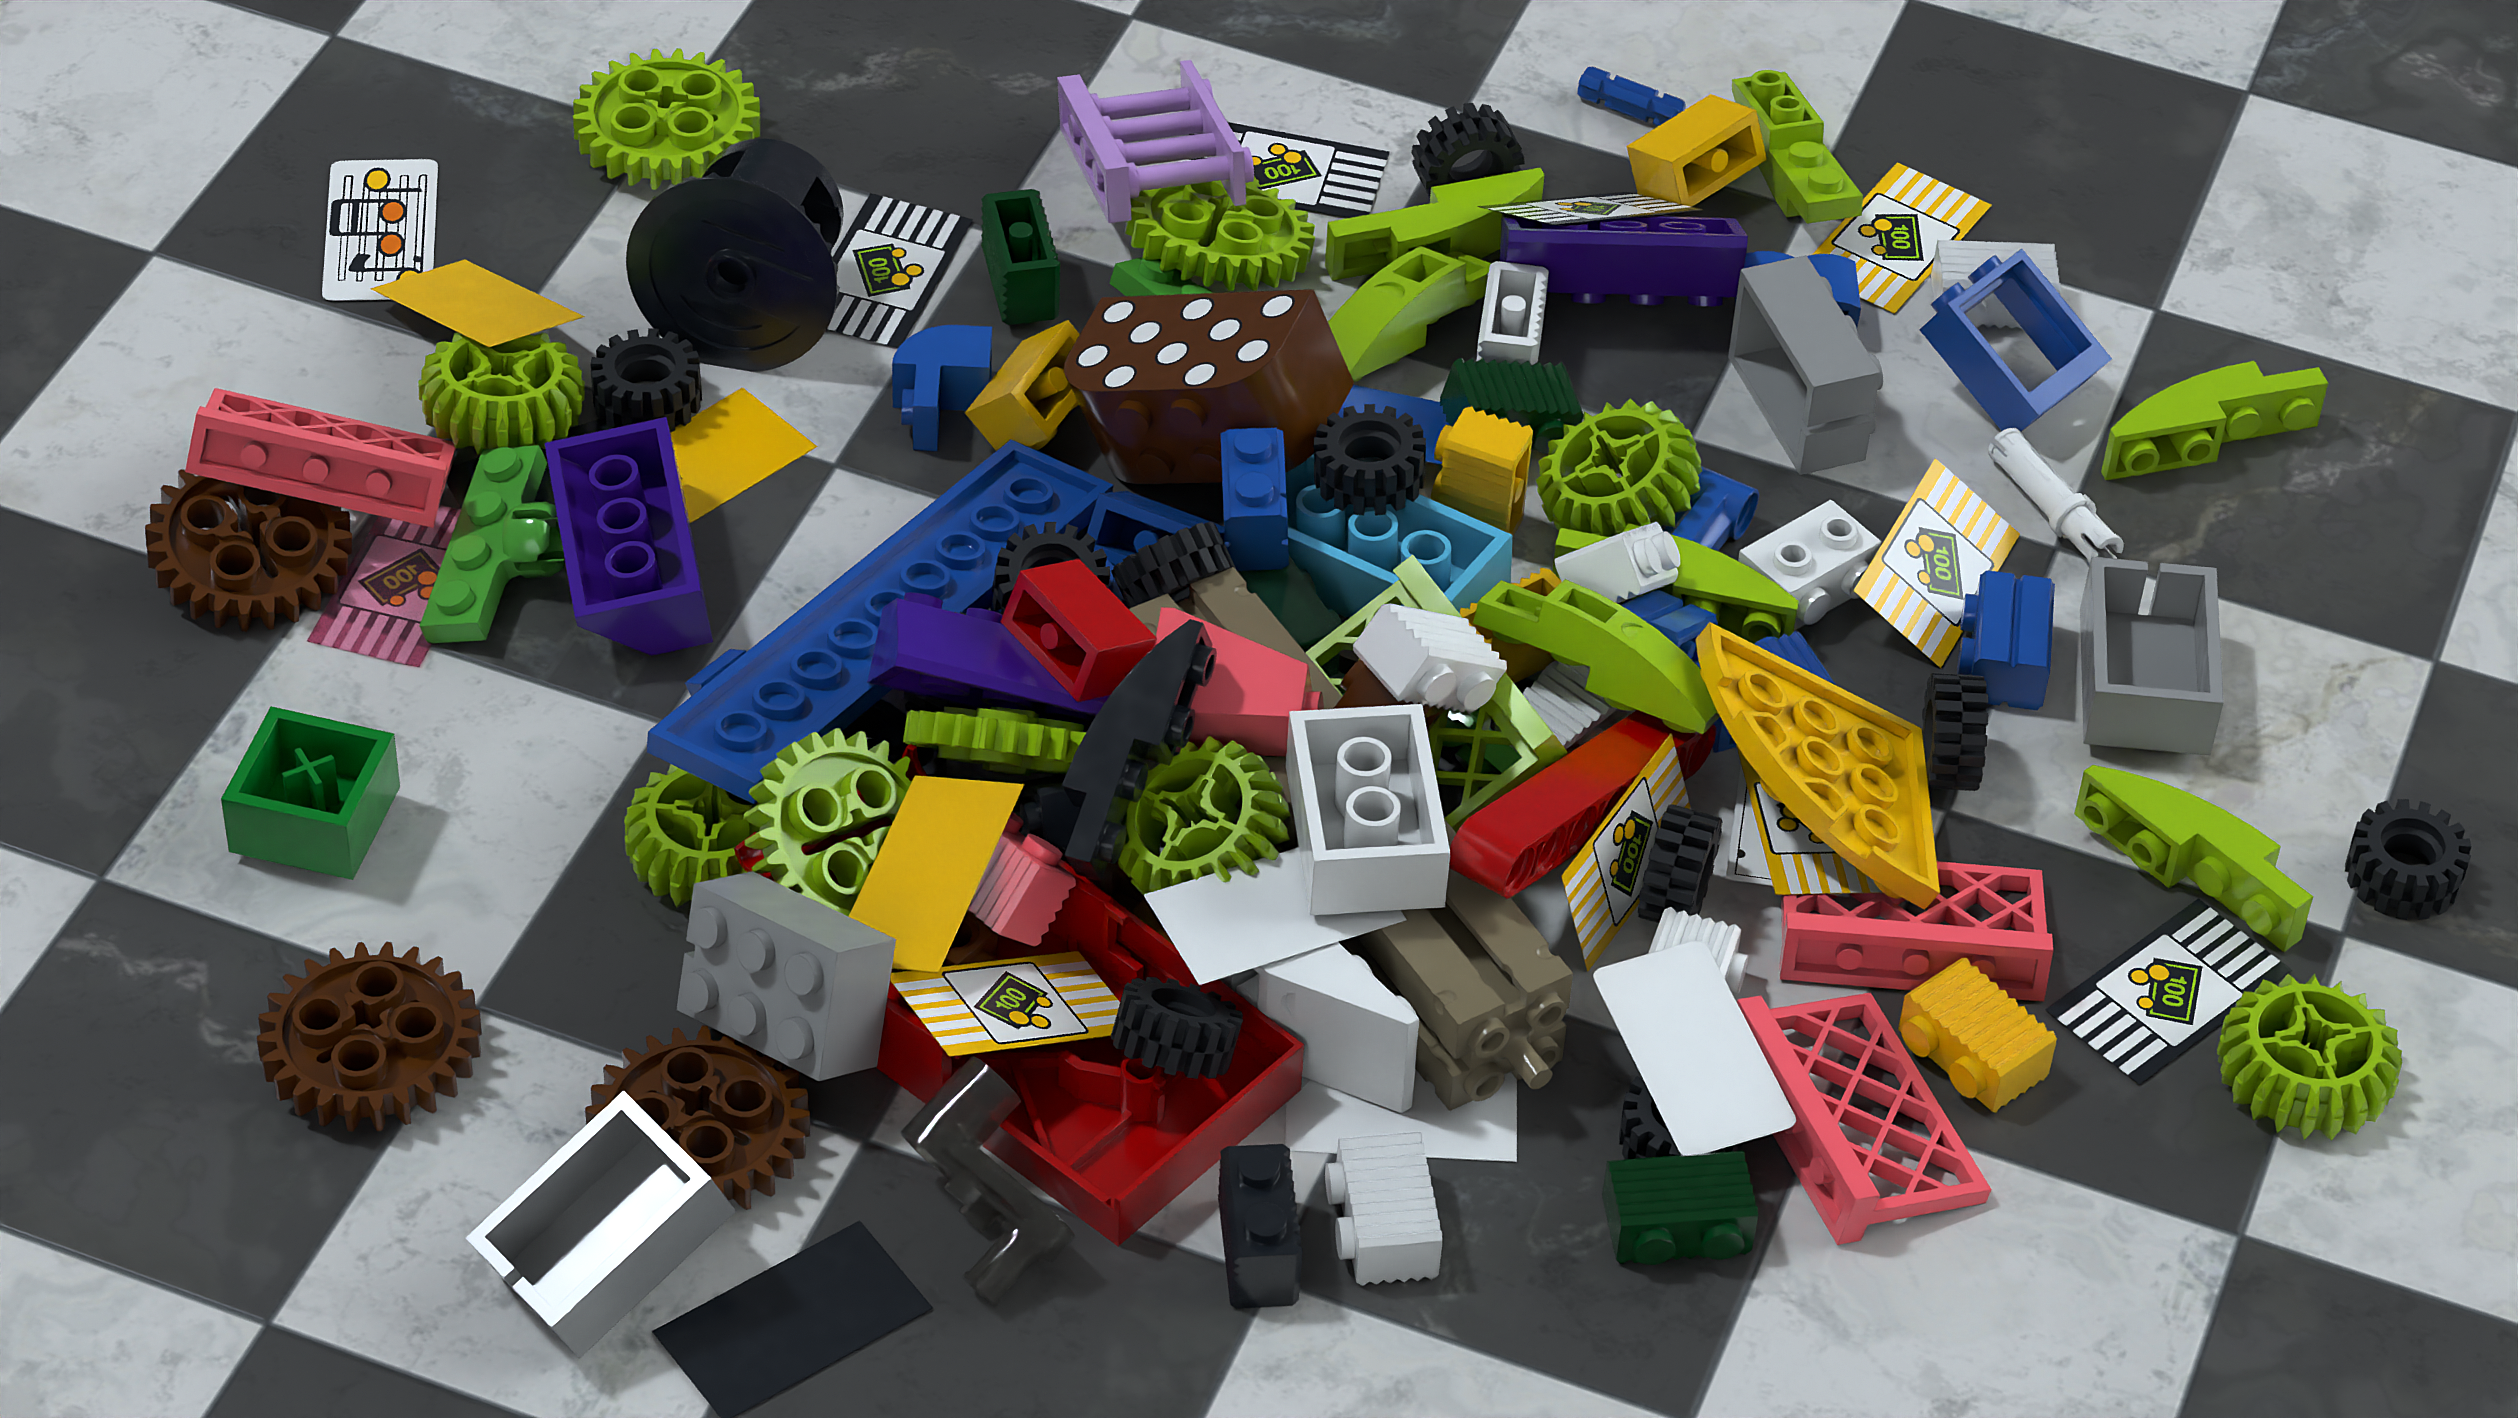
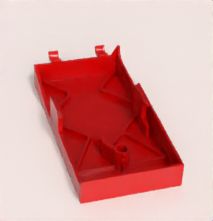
(1090, 1121)

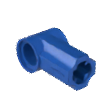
(1717, 511)

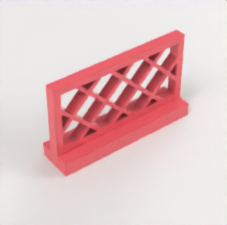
(320, 457)
(1909, 949)
(1815, 1146)

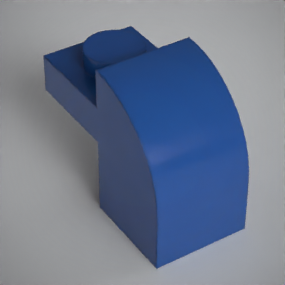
(939, 372)

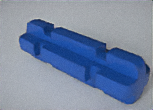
(1628, 96)

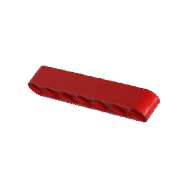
(1564, 804)

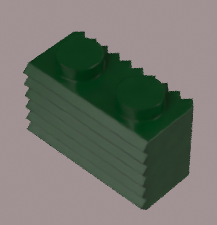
(1020, 256)
(1514, 391)
(1680, 1207)

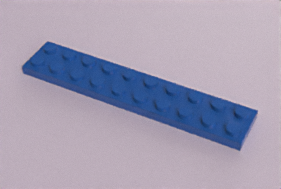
(819, 660)

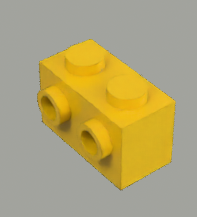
(1697, 151)
(1028, 391)

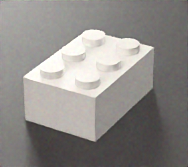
(1367, 809)

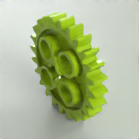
(663, 116)
(1214, 239)
(997, 738)
(825, 780)

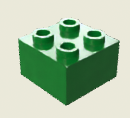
(311, 793)

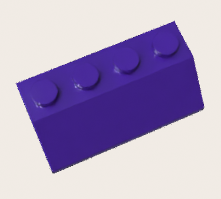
(1632, 257)
(629, 538)
(967, 662)

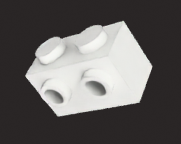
(1815, 559)

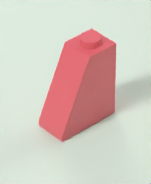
(1247, 692)

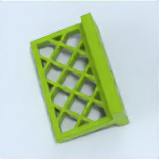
(1507, 707)

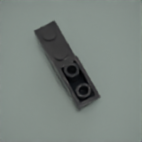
(1138, 722)

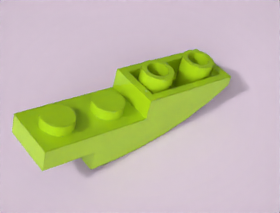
(1798, 164)
(1445, 225)
(1395, 306)
(2198, 414)
(1736, 593)
(1626, 656)
(2187, 836)

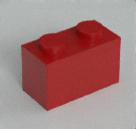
(1076, 628)

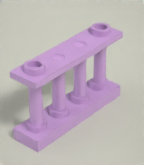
(1112, 165)

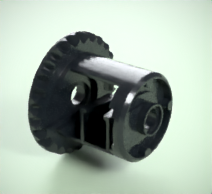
(741, 256)

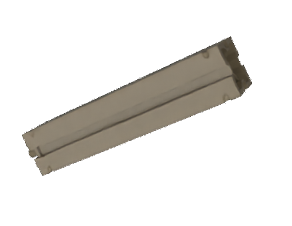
(1470, 970)

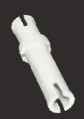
(2069, 512)

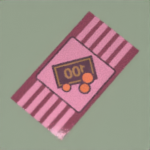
(388, 591)

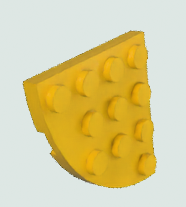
(1830, 760)

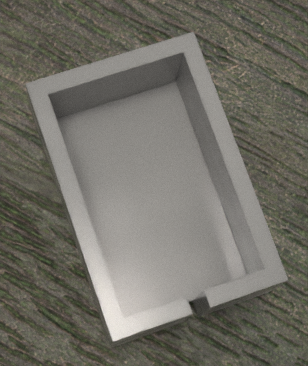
(1804, 364)
(2154, 674)
(786, 975)
(601, 1224)

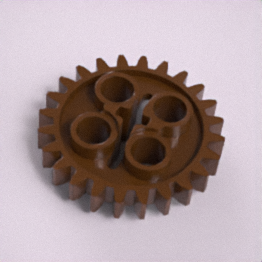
(199, 560)
(369, 1036)
(720, 1105)

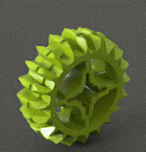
(501, 393)
(1639, 443)
(1202, 794)
(684, 833)
(2309, 1056)

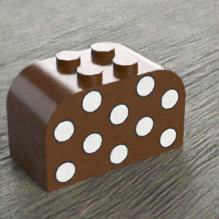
(1183, 368)

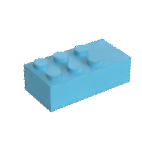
(1356, 554)

